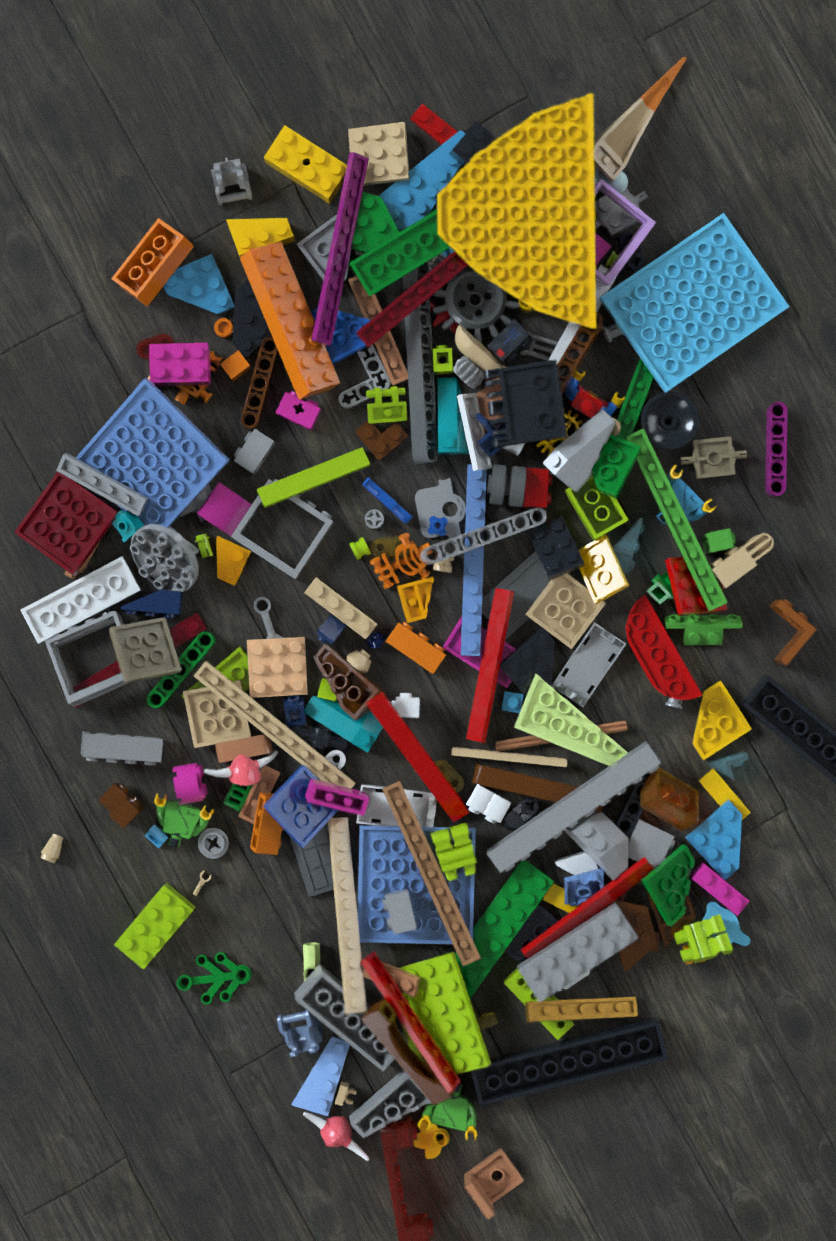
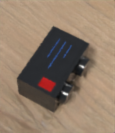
(511, 343)

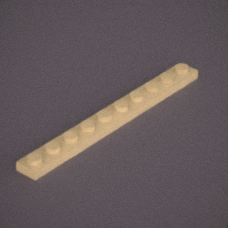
(271, 726)
(346, 916)

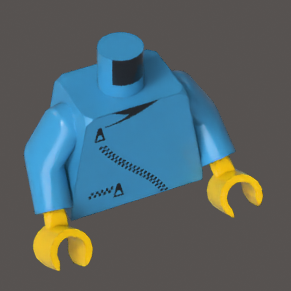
(689, 501)

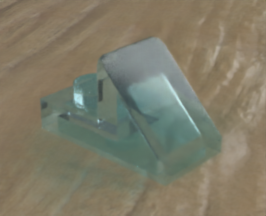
(723, 764)

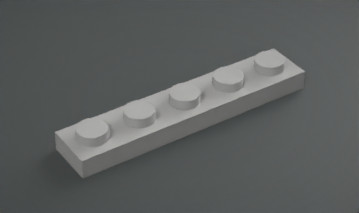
(102, 484)

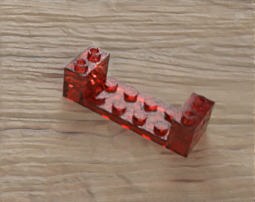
(397, 1136)

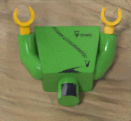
(180, 820)
(452, 1113)

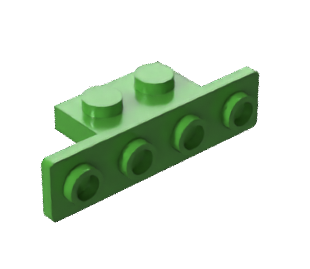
(703, 629)

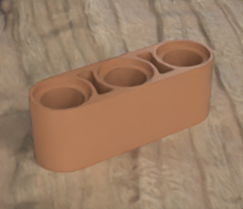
(248, 746)

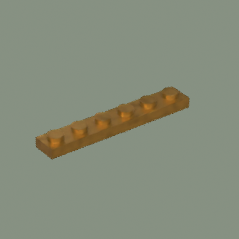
(581, 1009)

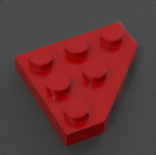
(685, 591)

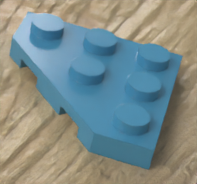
(200, 286)
(719, 839)

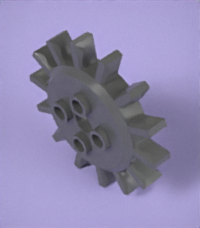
(491, 309)

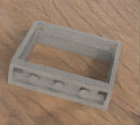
(309, 507)
(74, 633)

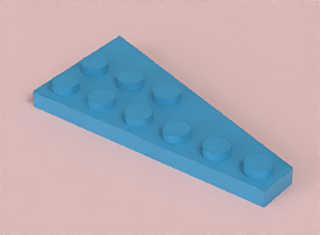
(416, 198)

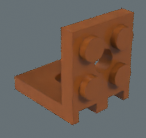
(799, 622)

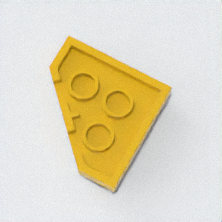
(717, 721)

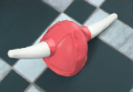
(243, 769)
(336, 1133)

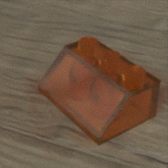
(670, 799)

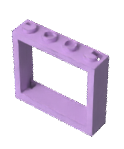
(646, 221)

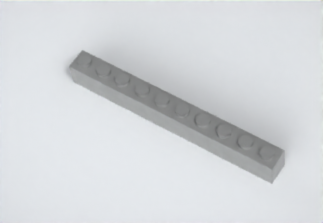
(573, 806)

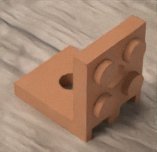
(486, 1189)

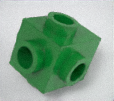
(661, 588)

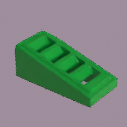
(236, 806)

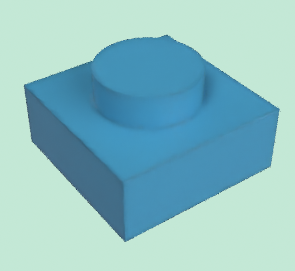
(512, 702)
(156, 836)

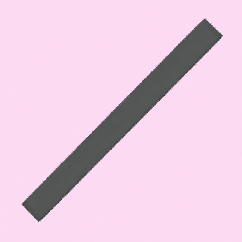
(421, 376)

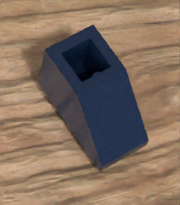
(330, 630)

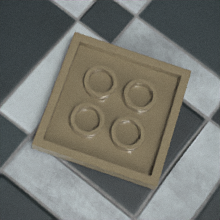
(145, 650)

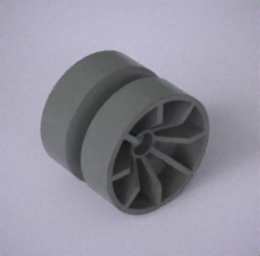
(500, 485)

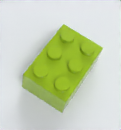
(596, 510)

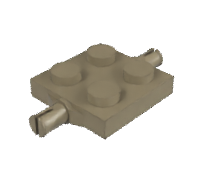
(713, 457)

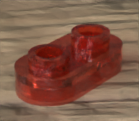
(153, 340)

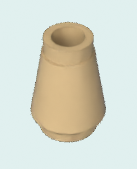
(52, 848)

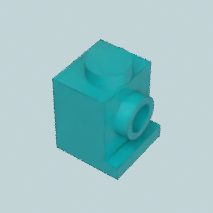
(127, 524)

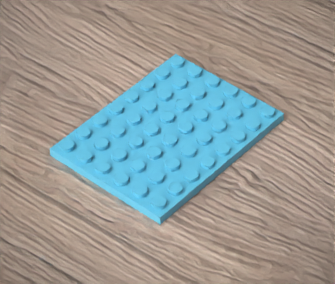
(694, 302)

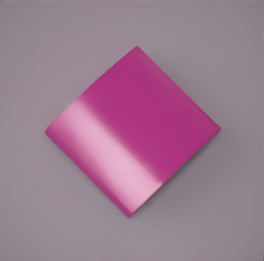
(224, 509)

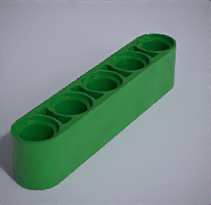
(178, 679)

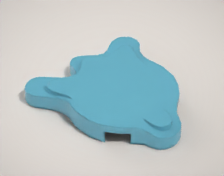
(730, 922)

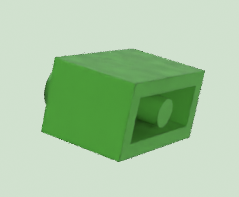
(718, 541)

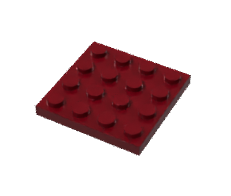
(66, 523)

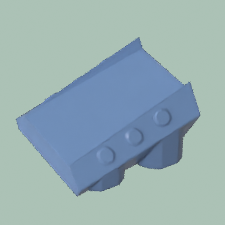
(583, 886)

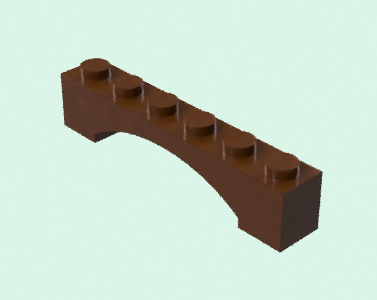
(381, 1021)

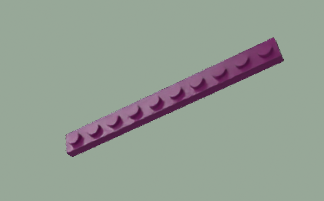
(340, 249)

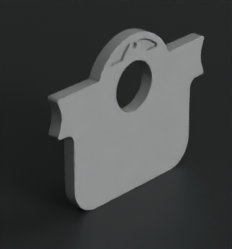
(430, 503)

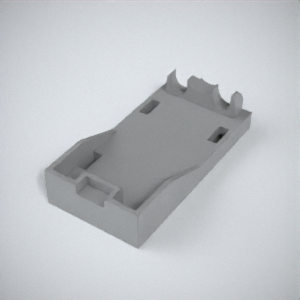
(588, 664)

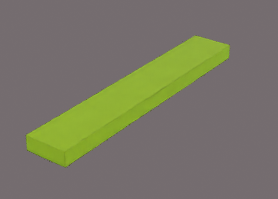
(313, 477)

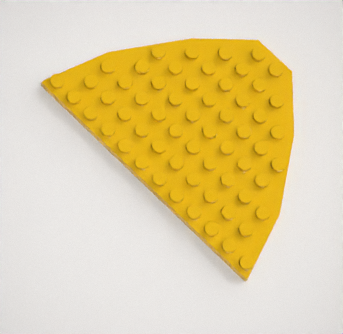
(529, 212)

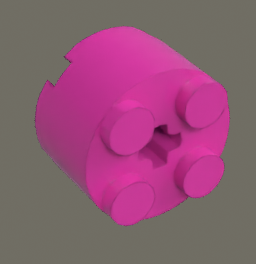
(189, 783)

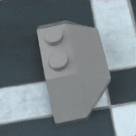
(602, 842)

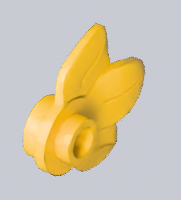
(428, 1141)

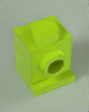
(447, 367)

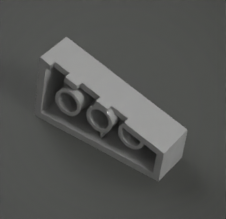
(121, 747)
(388, 1104)

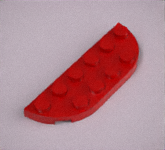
(658, 653)

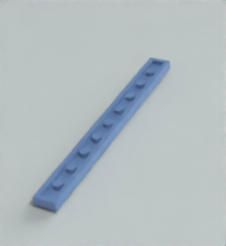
(473, 564)

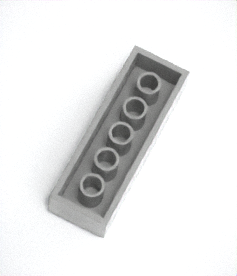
(577, 952)
(324, 998)

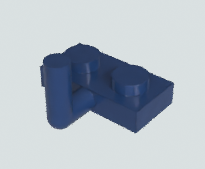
(486, 441)

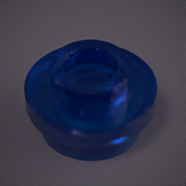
(376, 640)

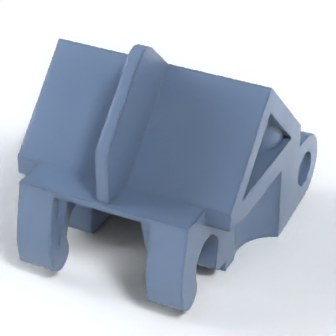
(301, 1037)

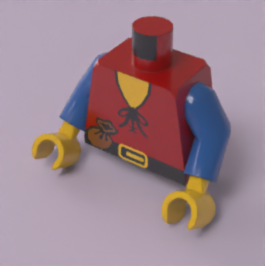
(588, 402)

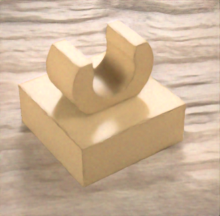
(342, 1094)

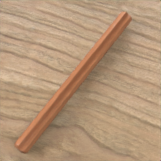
(532, 740)

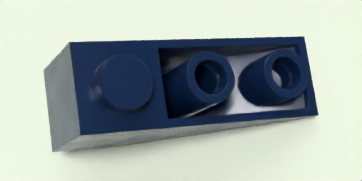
(159, 602)

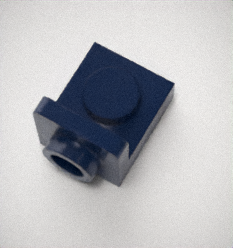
(294, 710)

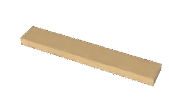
(506, 756)

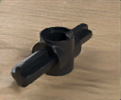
(320, 738)

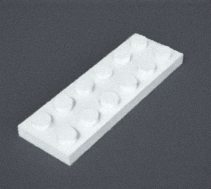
(80, 600)

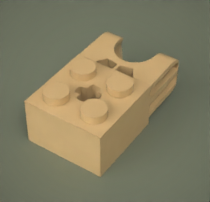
(740, 559)

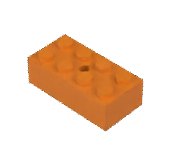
(152, 262)

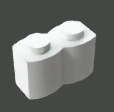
(488, 803)

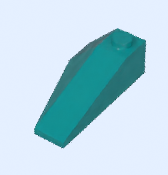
(450, 425)
(330, 714)

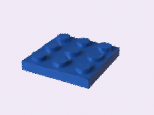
(293, 811)

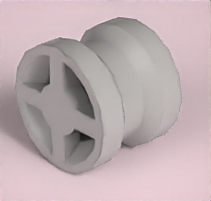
(375, 517)

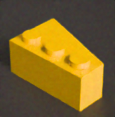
(259, 232)

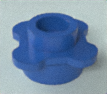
(433, 522)

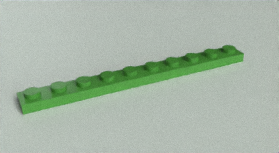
(677, 522)

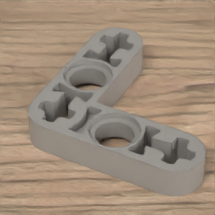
(370, 383)

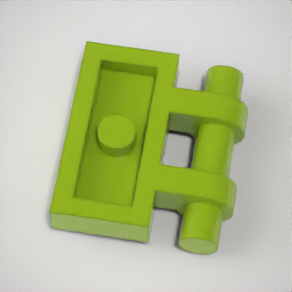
(386, 411)

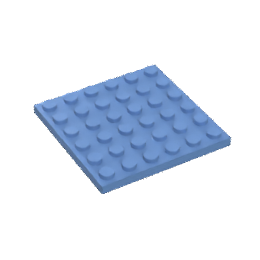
(155, 453)
(388, 867)

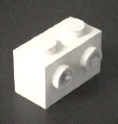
(407, 705)

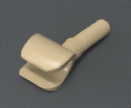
(201, 883)

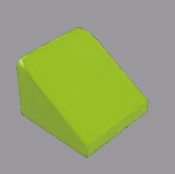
(325, 691)

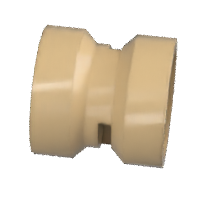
(444, 565)

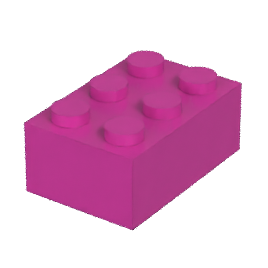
(180, 364)

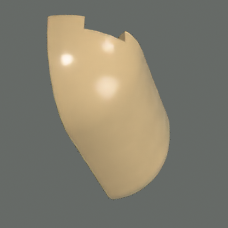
(476, 351)

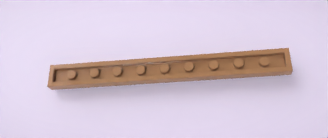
(431, 873)

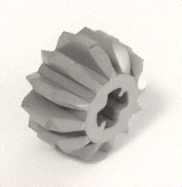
(468, 372)

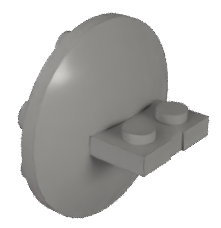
(165, 557)

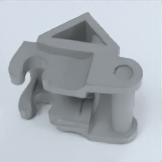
(227, 174)

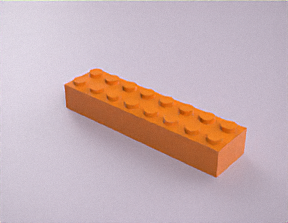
(289, 320)

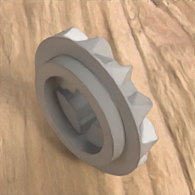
(204, 844)

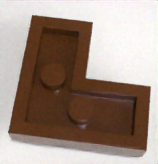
(380, 443)

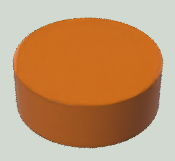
(223, 328)

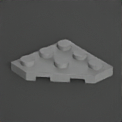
(317, 247)

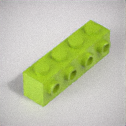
(521, 989)

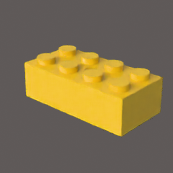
(320, 177)

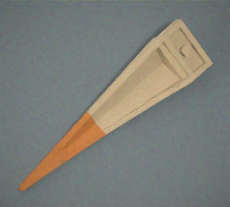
(619, 140)

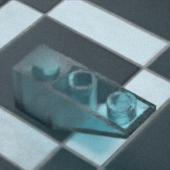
(628, 545)

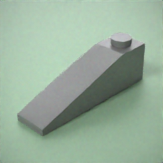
(577, 454)

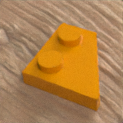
(230, 560)
(415, 598)

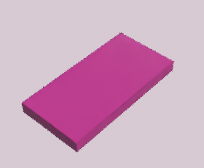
(453, 646)

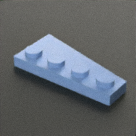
(323, 1079)

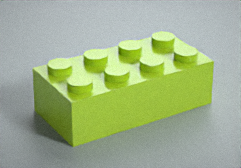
(154, 925)

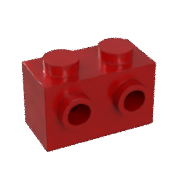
(536, 488)

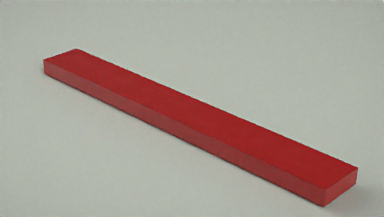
(490, 665)
(417, 756)
(591, 906)
(410, 1022)

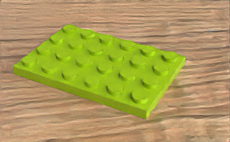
(447, 1013)

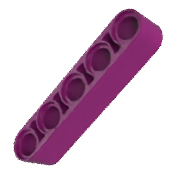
(781, 441)

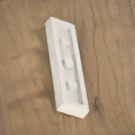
(473, 430)

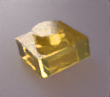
(487, 1020)

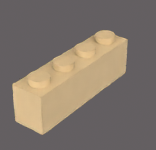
(341, 608)

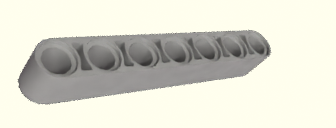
(492, 535)

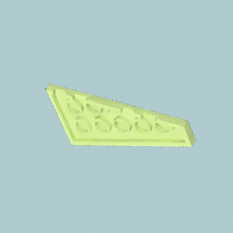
(561, 723)

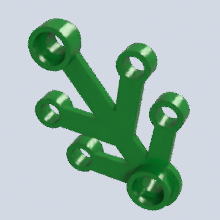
(217, 977)

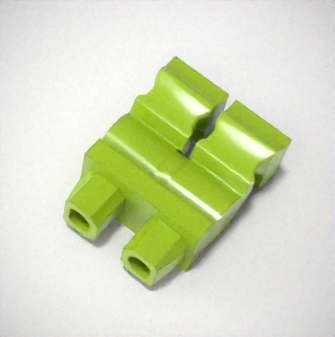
(454, 857)
(699, 941)

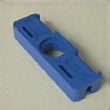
(386, 500)

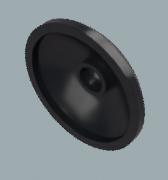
(681, 413)

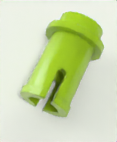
(204, 545)

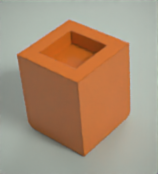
(235, 366)

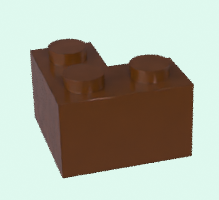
(121, 804)

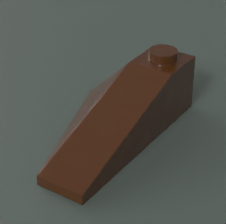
(346, 682)

